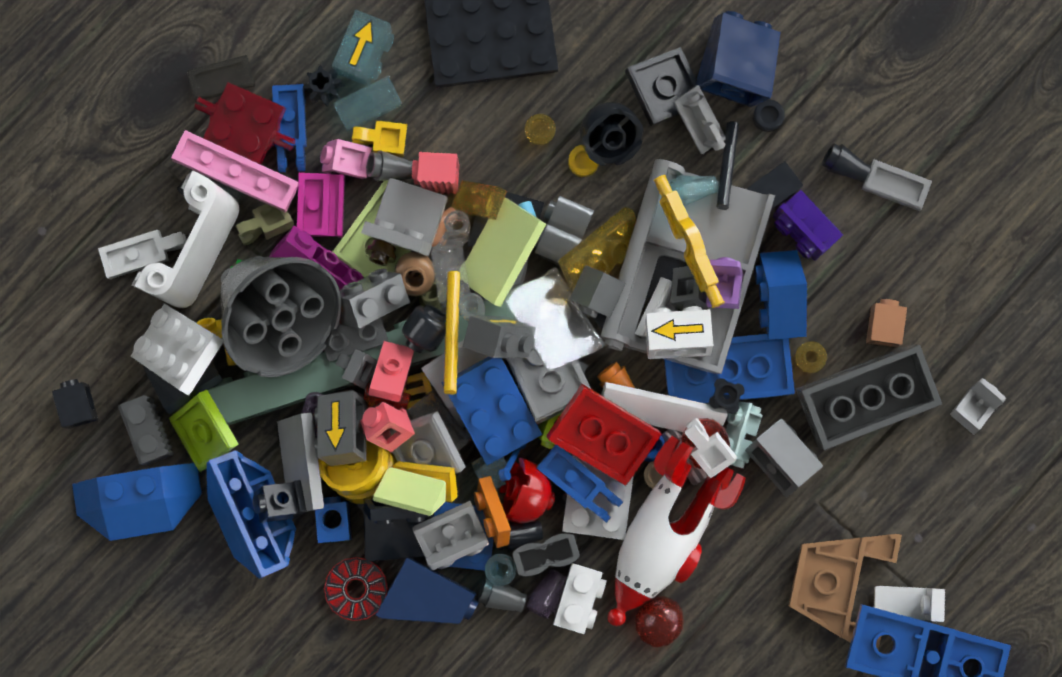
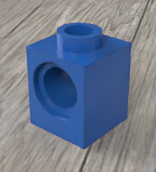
(343, 531)

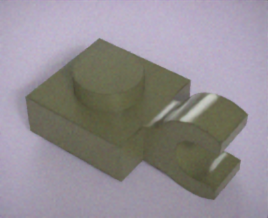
(267, 221)

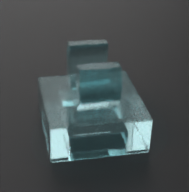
(483, 470)

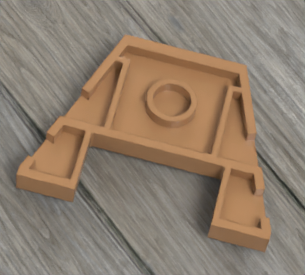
(829, 578)

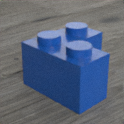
(784, 294)

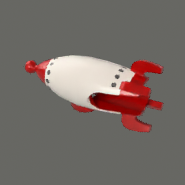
(664, 550)

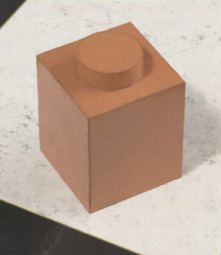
(886, 323)

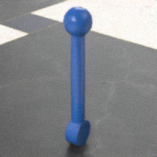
(504, 474)

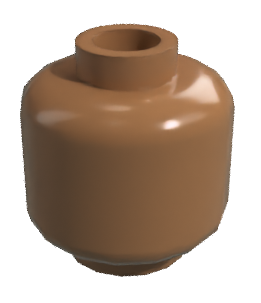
(417, 263)

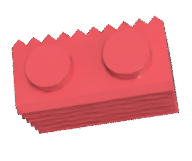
(436, 172)

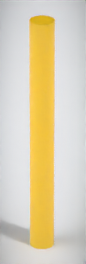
(451, 335)

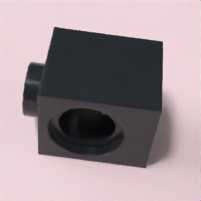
(74, 404)

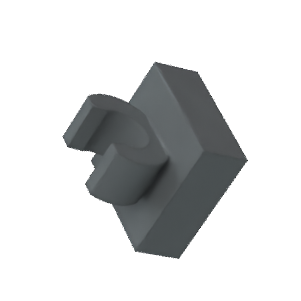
(357, 368)

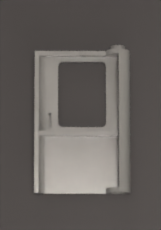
(725, 233)

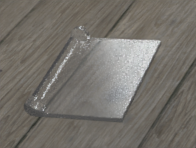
(561, 329)

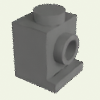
(685, 290)

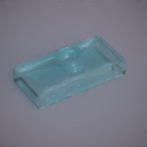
(367, 103)

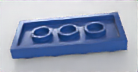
(752, 361)

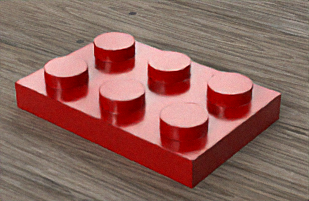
(603, 434)

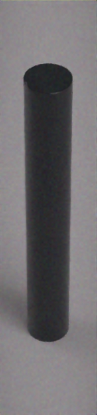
(727, 165)

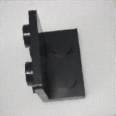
(390, 531)

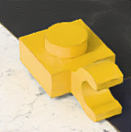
(385, 137)

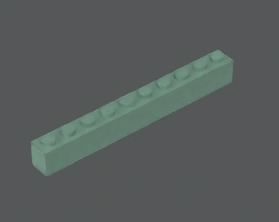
(261, 395)

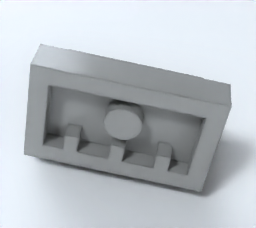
(407, 217)

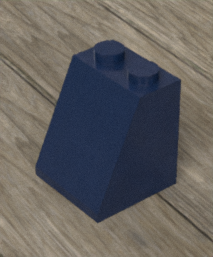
(739, 60)
(426, 596)

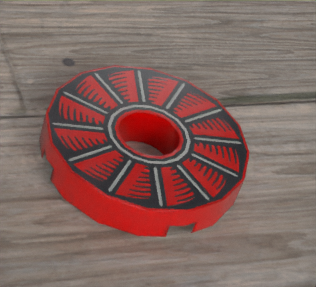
(339, 579)

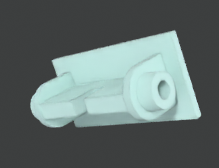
(739, 424)

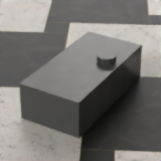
(868, 396)

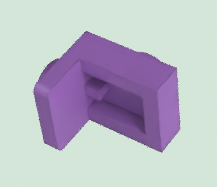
(730, 281)

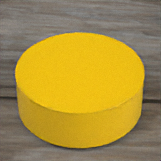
(580, 162)

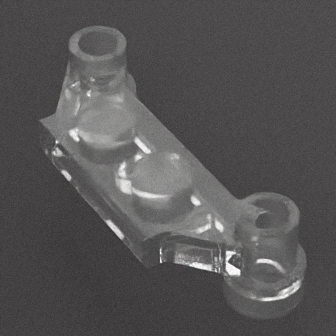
(448, 257)

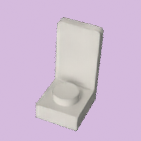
(911, 602)

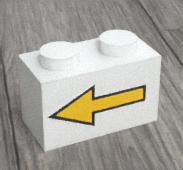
(678, 333)

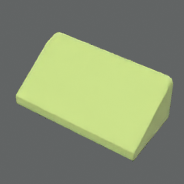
(411, 491)

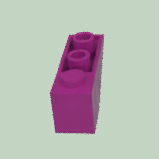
(301, 244)

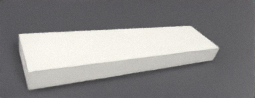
(661, 409)

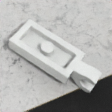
(139, 252)

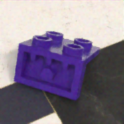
(806, 226)

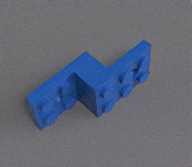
(920, 648)

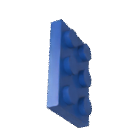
(493, 409)

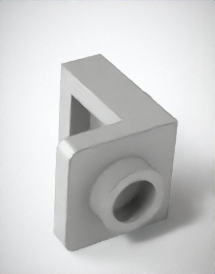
(977, 405)

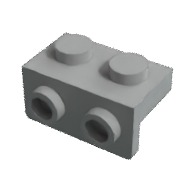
(451, 536)

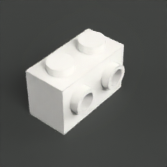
(578, 598)

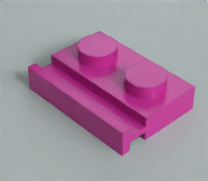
(321, 204)

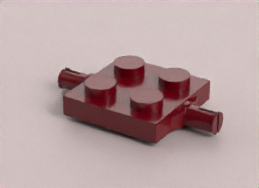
(244, 123)

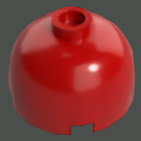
(526, 493)

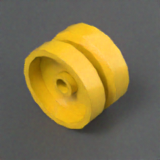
(358, 479)

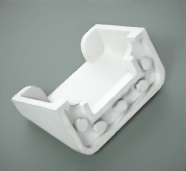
(216, 218)

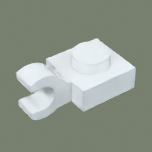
(710, 452)

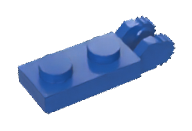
(292, 123)
(576, 480)

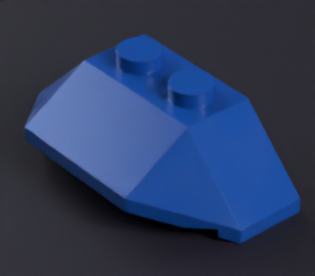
(230, 491)
(138, 500)

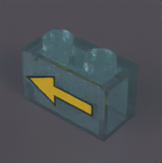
(363, 48)

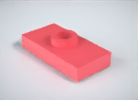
(391, 371)

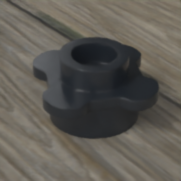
(733, 390)

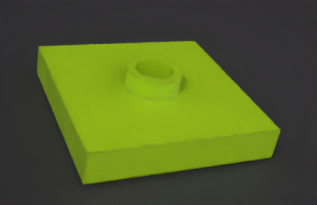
(203, 430)

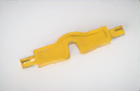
(695, 251)

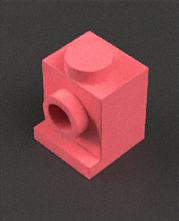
(378, 422)

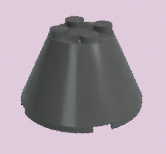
(277, 313)

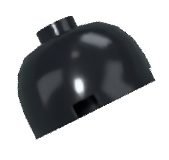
(611, 133)

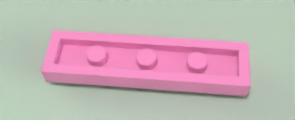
(235, 171)

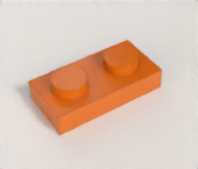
(496, 523)

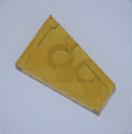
(601, 248)

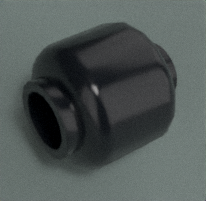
(425, 328)

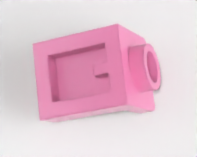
(345, 158)

